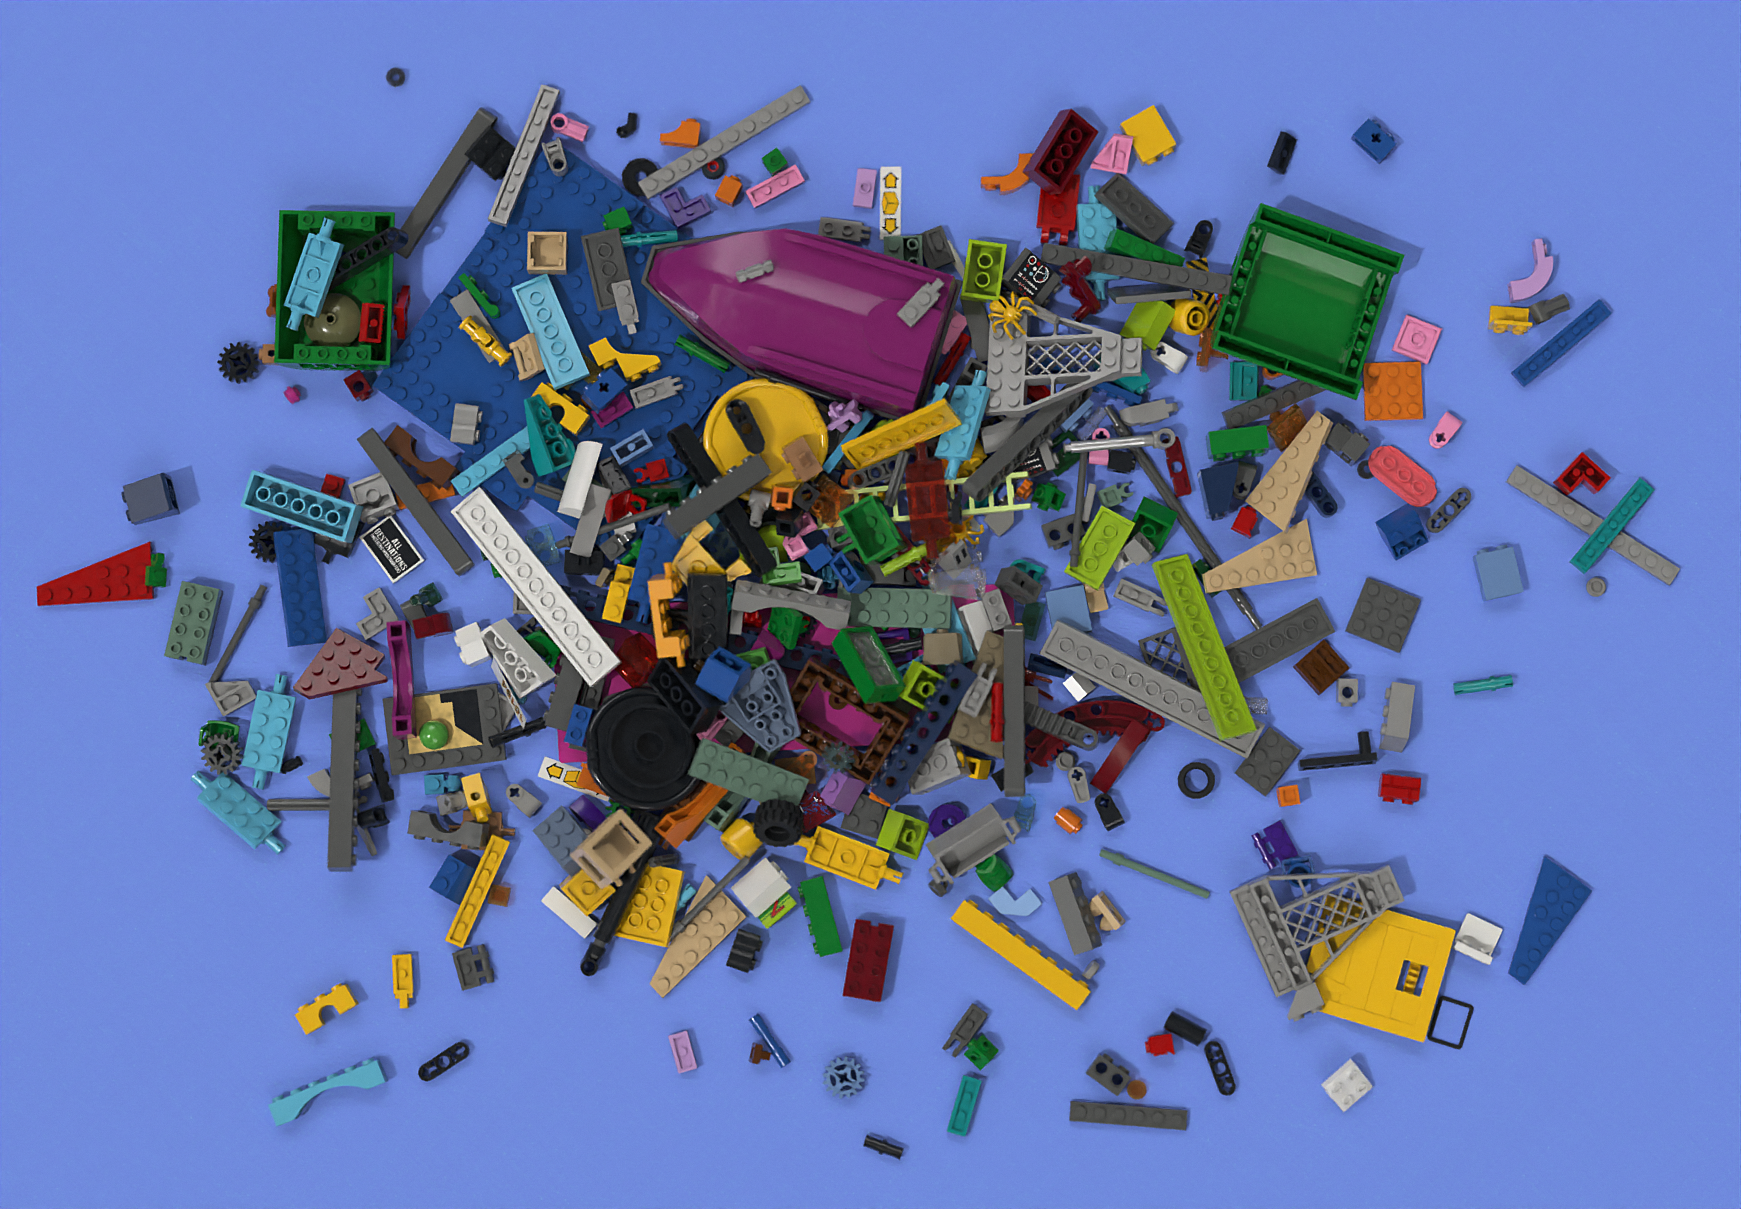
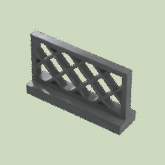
(1191, 677)

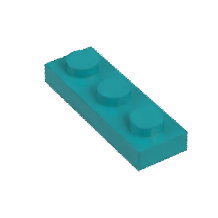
(964, 1105)

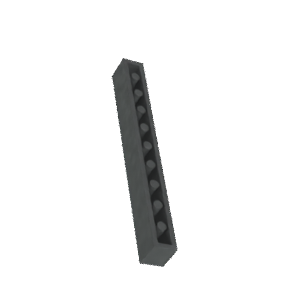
(344, 781)

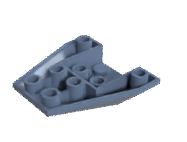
(764, 708)

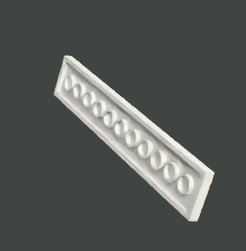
(536, 587)

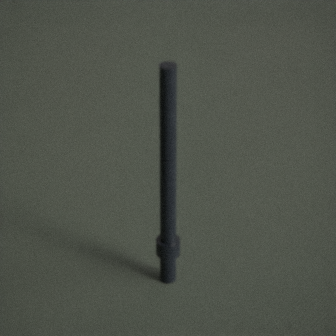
(774, 377)

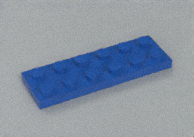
(299, 587)

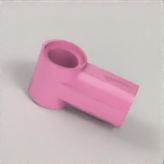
(571, 128)
(714, 728)

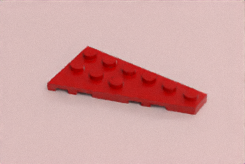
(105, 581)

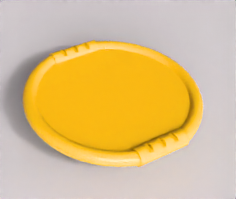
(781, 416)

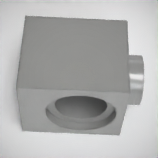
(1139, 549)
(1352, 684)

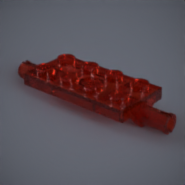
(927, 500)

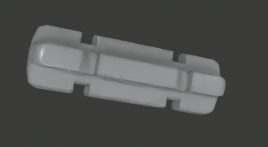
(754, 271)

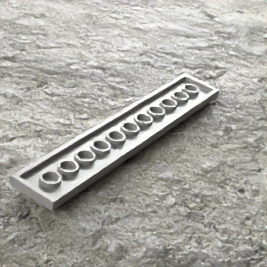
(1139, 683)

